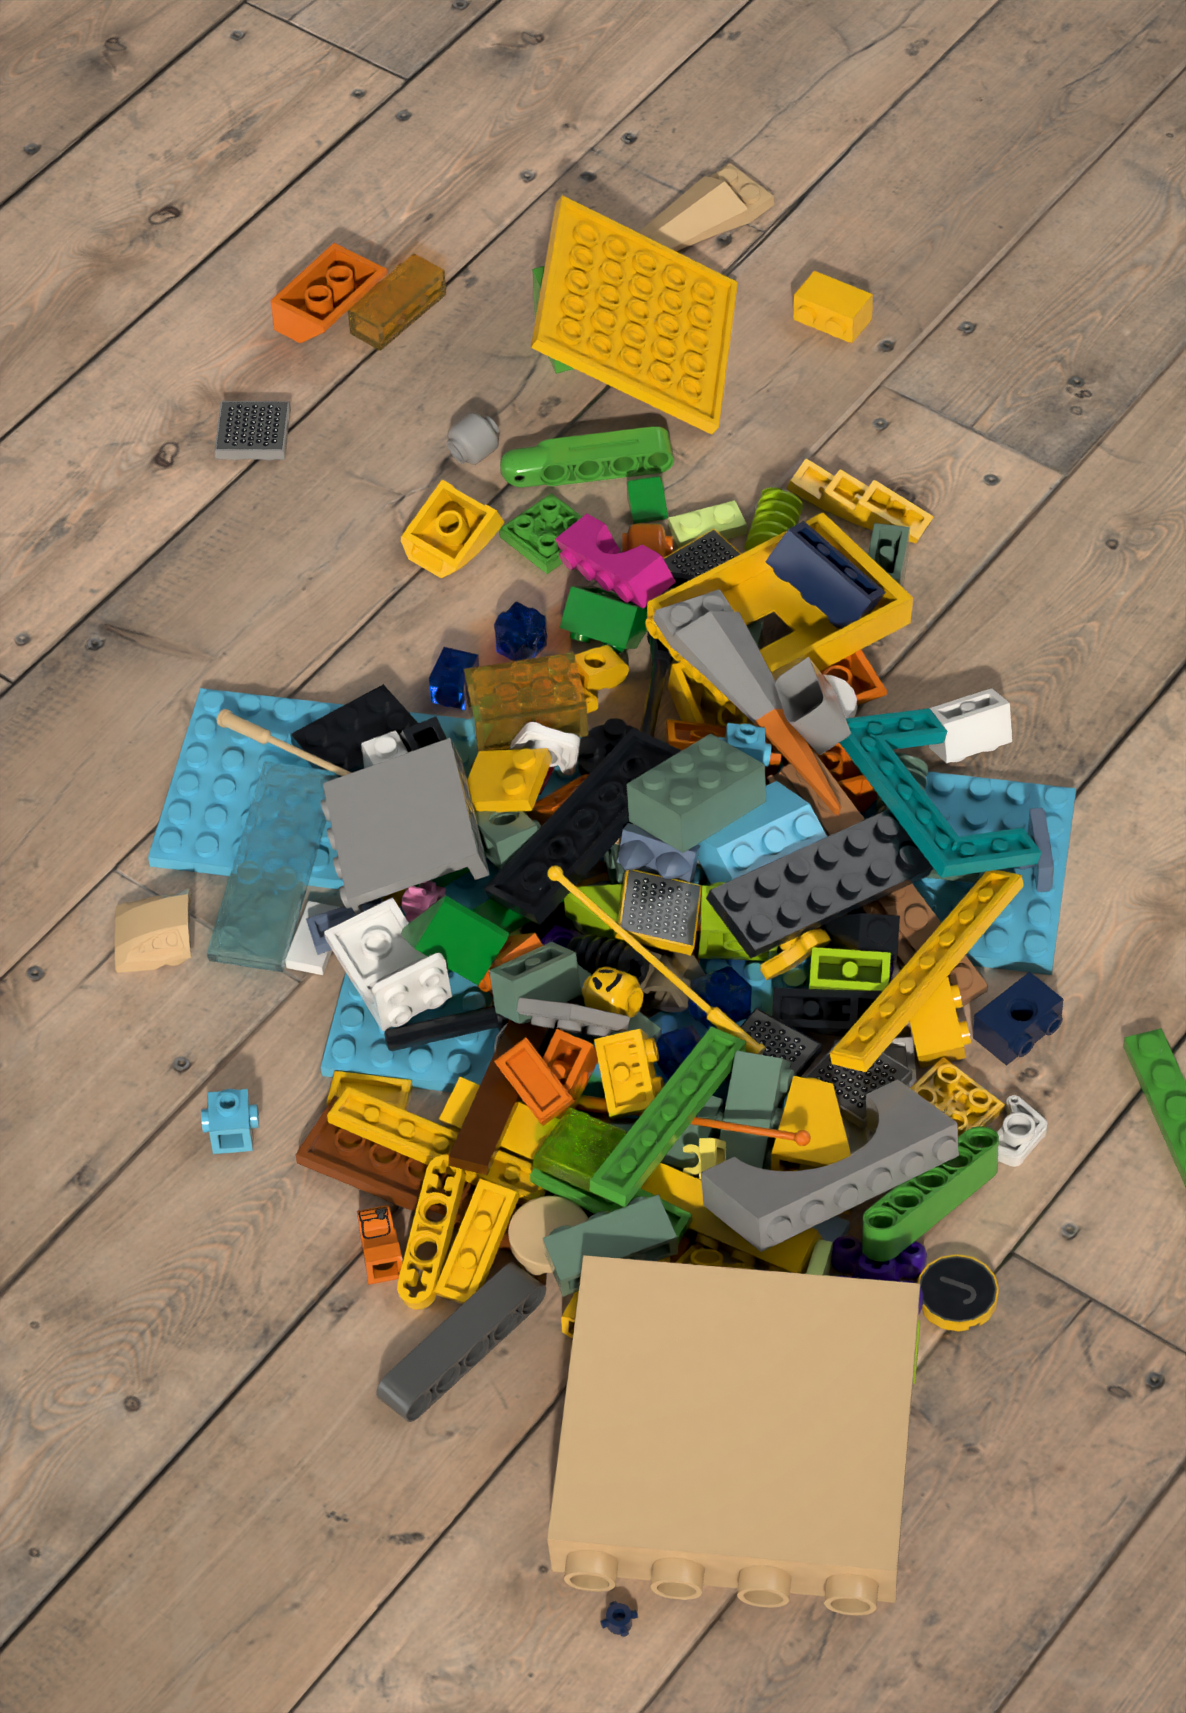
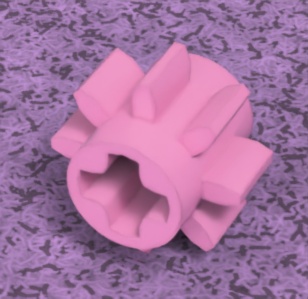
(420, 898)

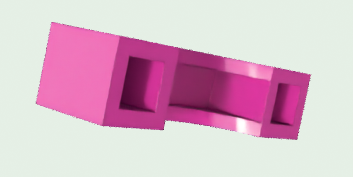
(633, 574)

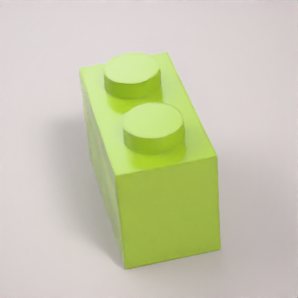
(849, 969)

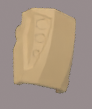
(152, 932)

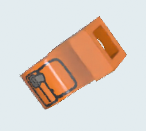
(379, 1243)

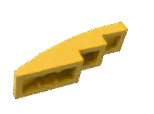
(856, 501)

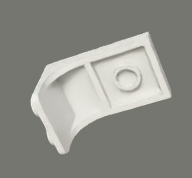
(385, 968)

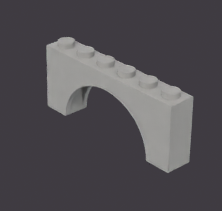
(777, 1205)

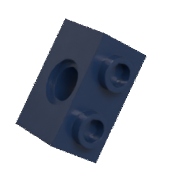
(1018, 1019)

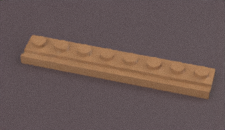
(916, 916)

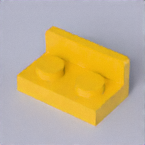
(628, 1071)

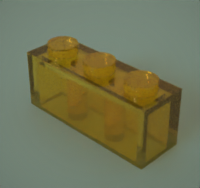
(397, 301)

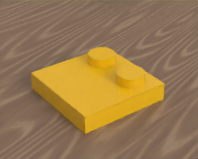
(508, 779)

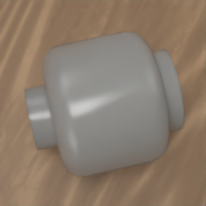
(473, 438)

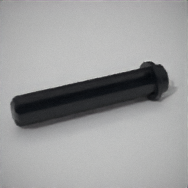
(444, 1028)

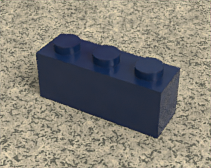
(824, 576)

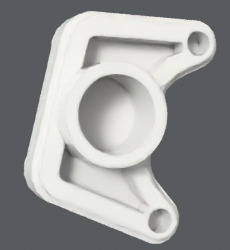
(561, 745)
(1020, 1131)

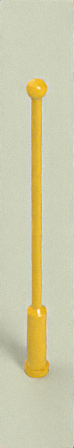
(714, 1014)

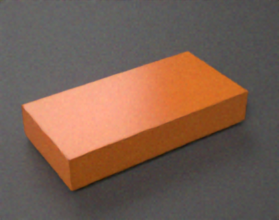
(534, 1081)

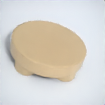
(536, 1221)

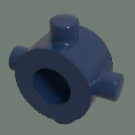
(619, 1619)

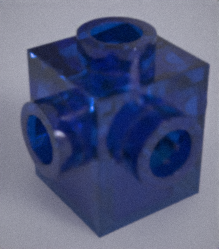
(520, 632)
(722, 990)

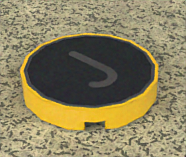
(958, 1292)

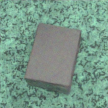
(812, 706)

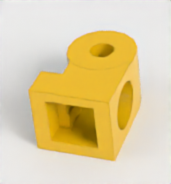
(601, 669)

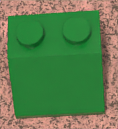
(603, 617)

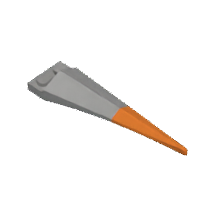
(723, 650)

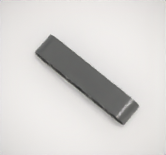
(461, 1342)

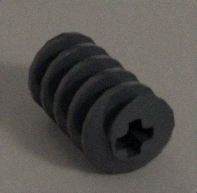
(597, 952)

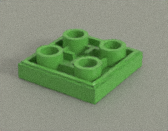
(536, 529)

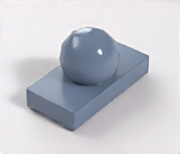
(1039, 834)

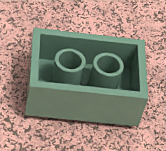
(696, 793)

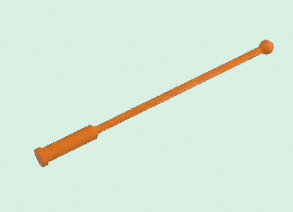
(802, 1137)

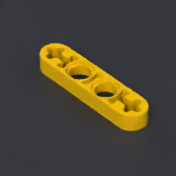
(436, 1232)

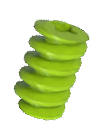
(774, 515)

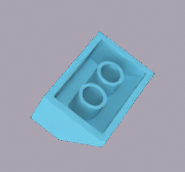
(760, 836)

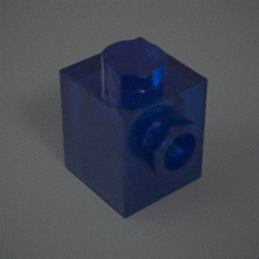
(448, 679)

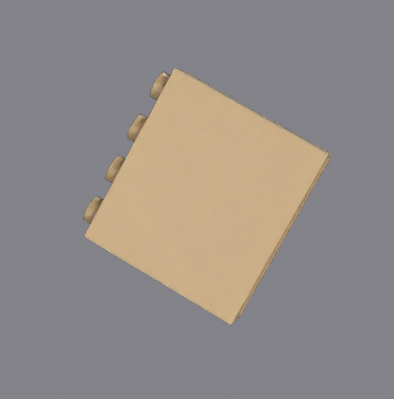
(735, 1433)

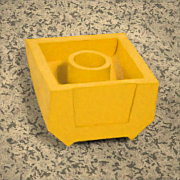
(449, 531)

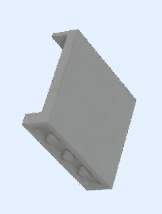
(402, 824)

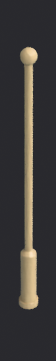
(228, 720)

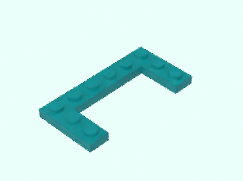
(950, 855)

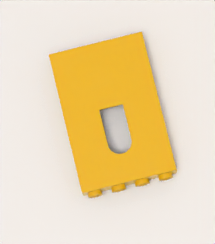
(756, 592)

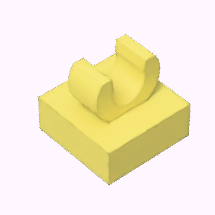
(710, 1153)

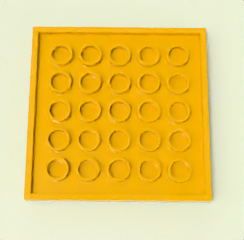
(635, 315)

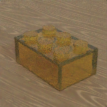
(521, 692)

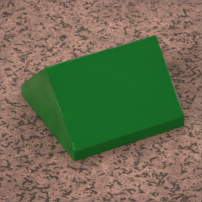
(460, 935)

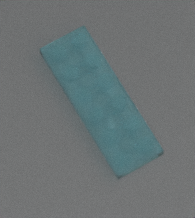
(271, 868)

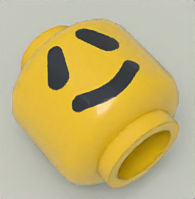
(613, 992)

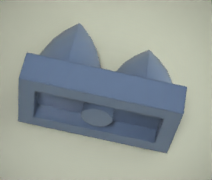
(649, 854)

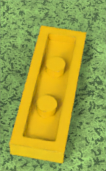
(477, 1241)

